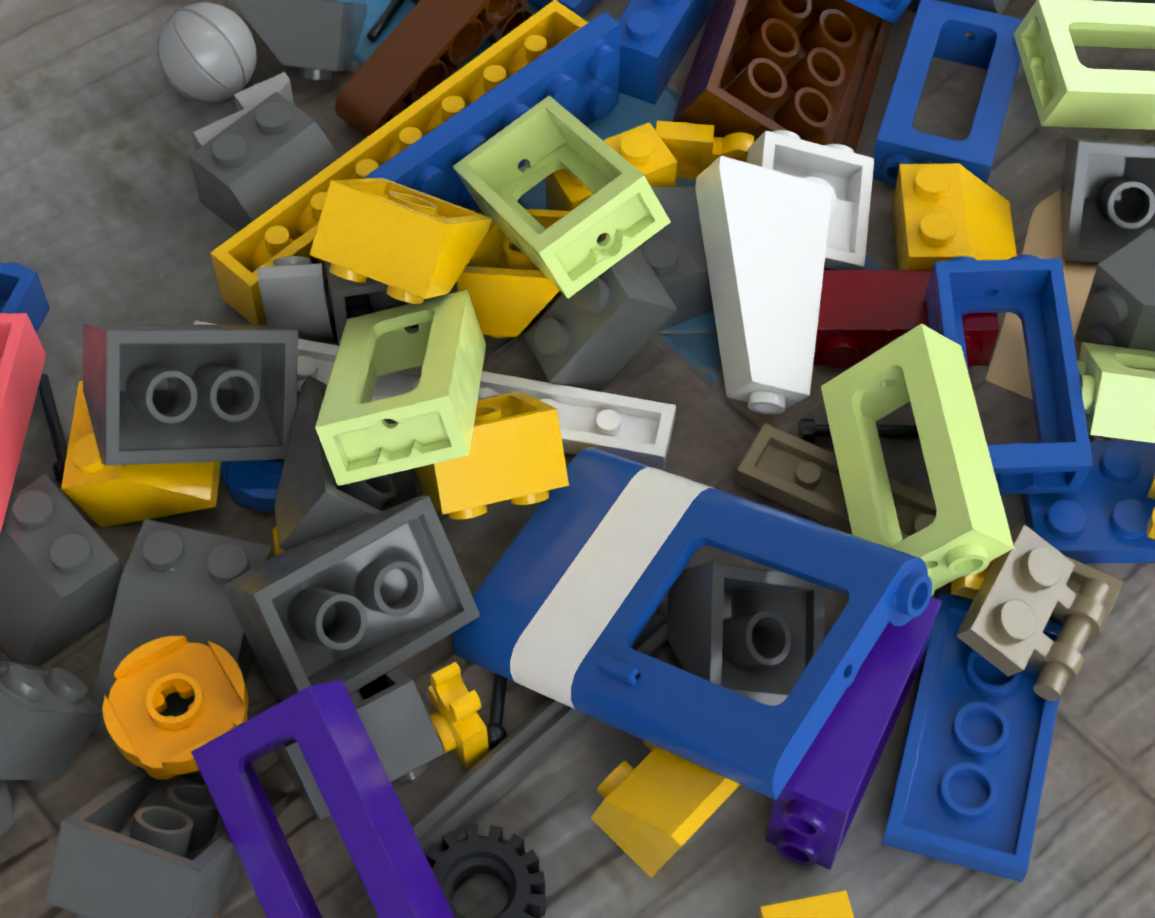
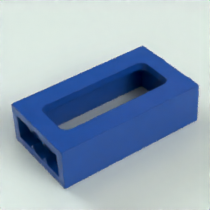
(941, 34)
(1038, 296)

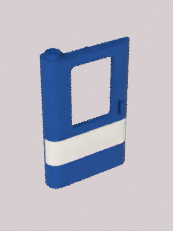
(603, 560)

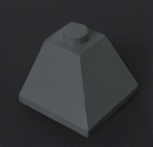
(308, 33)
(1105, 196)
(745, 627)

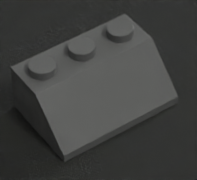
(190, 391)

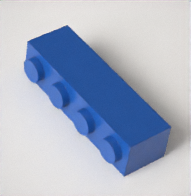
(655, 42)

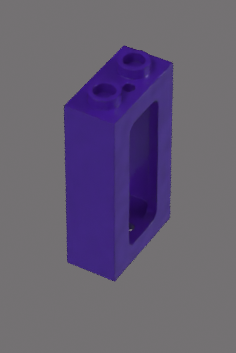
(831, 779)
(354, 791)

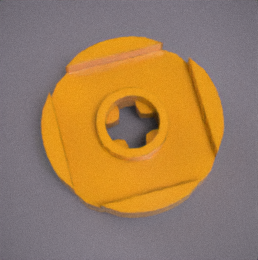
(139, 694)

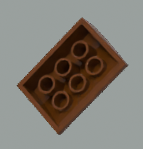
(785, 69)

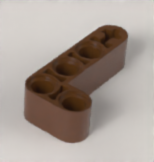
(421, 54)

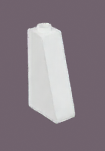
(765, 277)

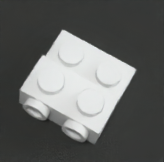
(833, 166)

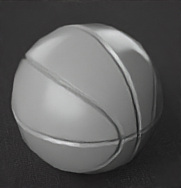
(207, 52)

